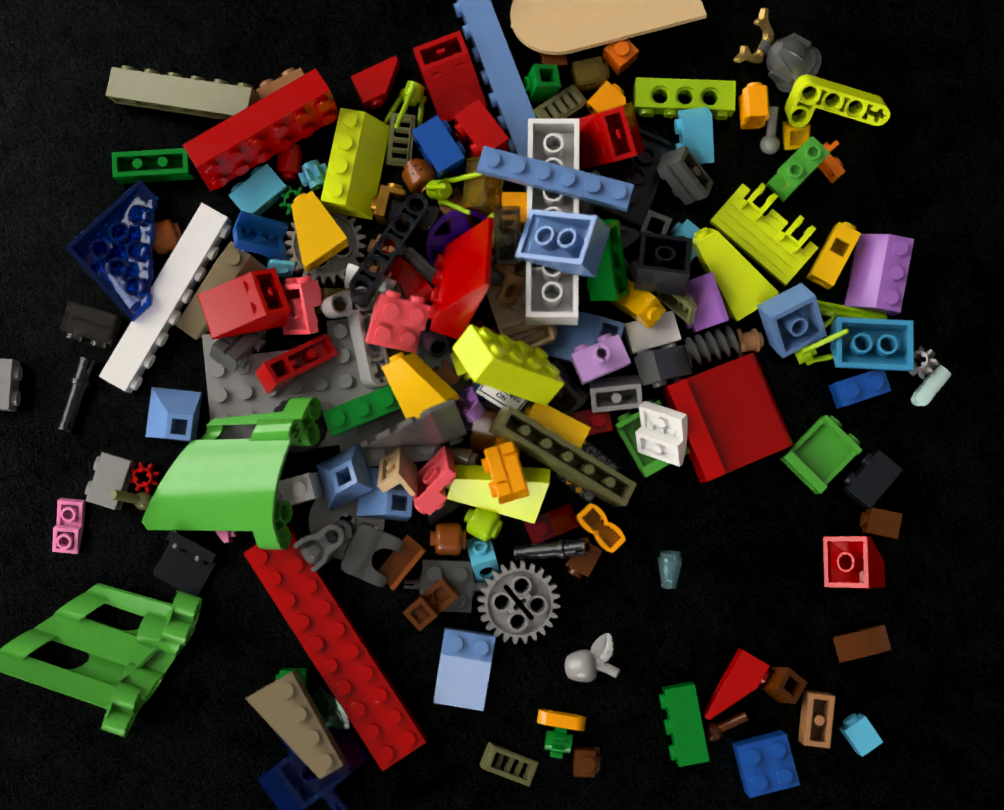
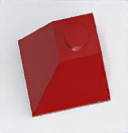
(852, 562)

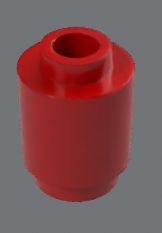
(289, 163)

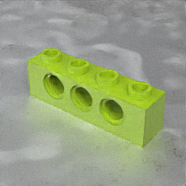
(720, 90)

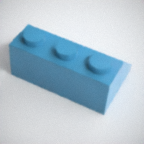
(873, 344)

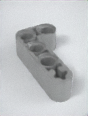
(356, 316)

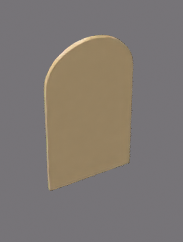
(578, 25)

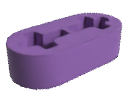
(469, 404)

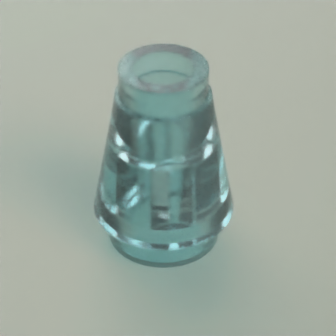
(669, 568)

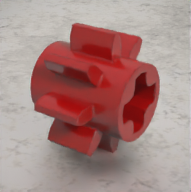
(139, 481)

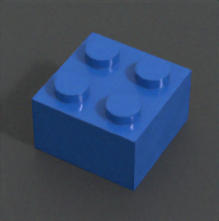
(439, 148)
(765, 763)

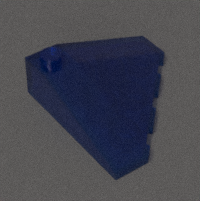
(120, 250)

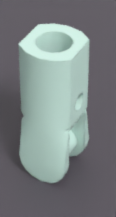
(930, 385)

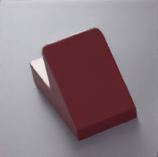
(552, 524)

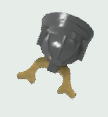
(785, 58)

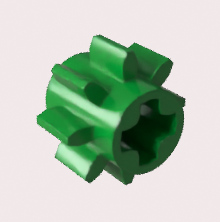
(288, 199)
(558, 742)

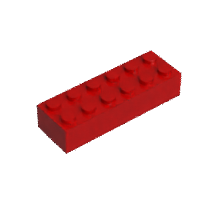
(262, 130)

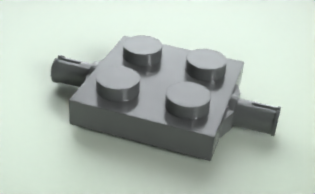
(459, 575)

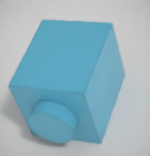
(860, 734)

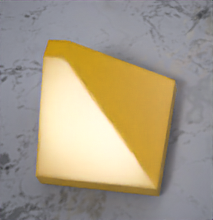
(794, 136)

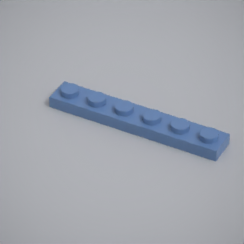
(555, 178)

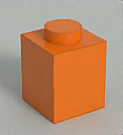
(620, 55)

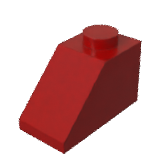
(376, 82)

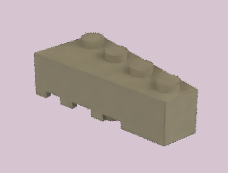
(297, 720)

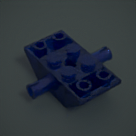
(296, 789)

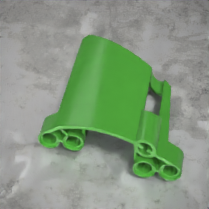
(236, 480)

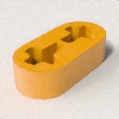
(561, 719)

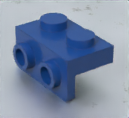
(260, 235)

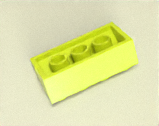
(355, 164)

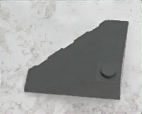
(435, 427)

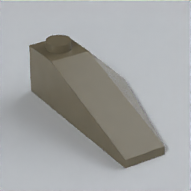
(228, 266)

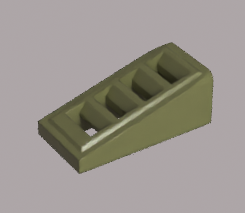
(571, 98)
(400, 162)
(680, 305)
(489, 755)

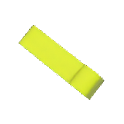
(836, 105)

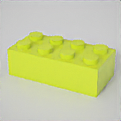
(508, 365)

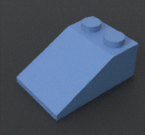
(563, 241)
(464, 668)

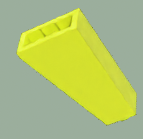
(736, 278)
(473, 489)

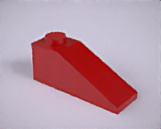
(295, 363)
(739, 680)

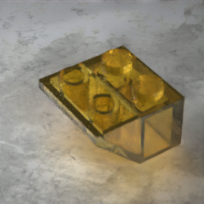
(481, 192)

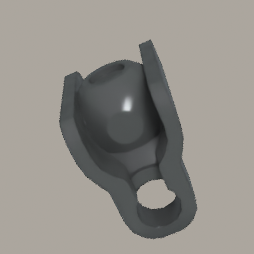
(323, 545)
(361, 548)

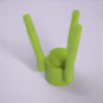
(410, 96)
(441, 190)
(806, 354)

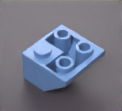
(173, 414)
(344, 477)
(390, 505)

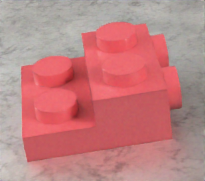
(302, 297)
(397, 321)
(432, 481)

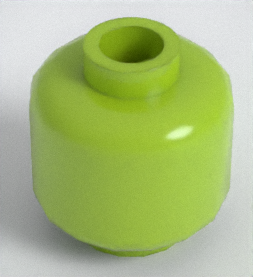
(483, 523)

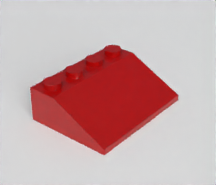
(461, 279)

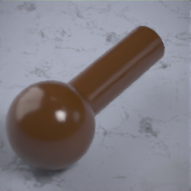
(714, 730)

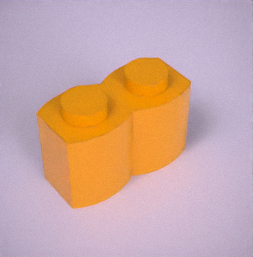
(754, 106)
(606, 534)

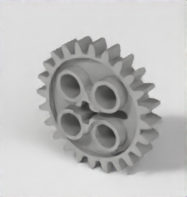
(336, 265)
(500, 616)

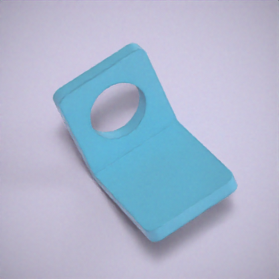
(283, 267)
(481, 557)

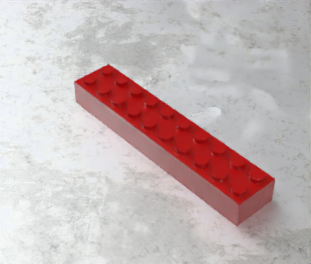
(338, 652)

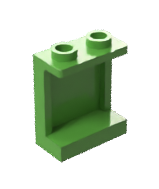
(798, 168)
(626, 428)
(821, 453)

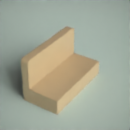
(398, 469)

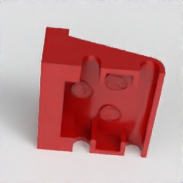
(729, 417)

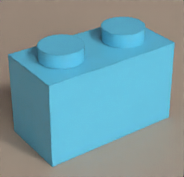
(696, 132)
(258, 191)

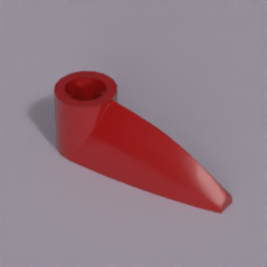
(410, 280)

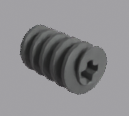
(711, 345)

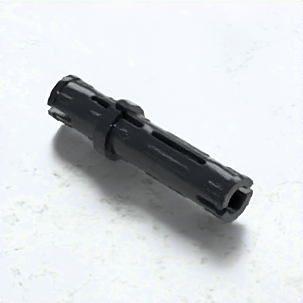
(76, 395)
(561, 548)

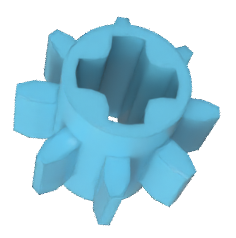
(313, 174)

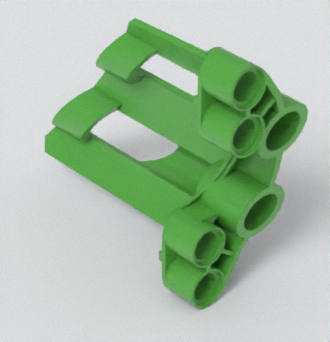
(121, 665)

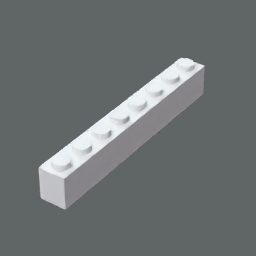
(169, 292)

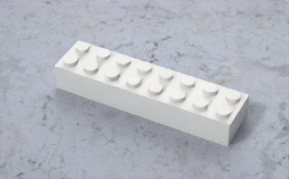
(550, 292)

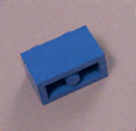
(859, 388)

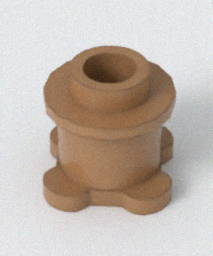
(749, 341)

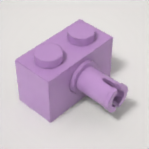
(599, 359)

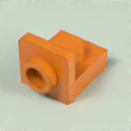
(831, 166)

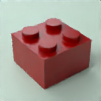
(479, 129)

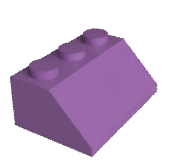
(879, 273)

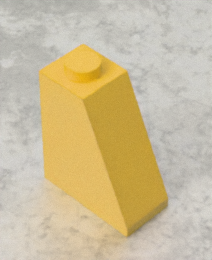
(316, 231)
(416, 384)

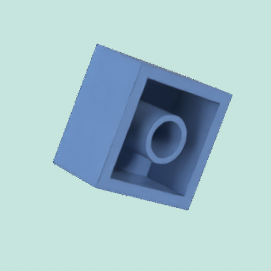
(792, 320)

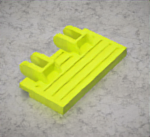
(763, 236)

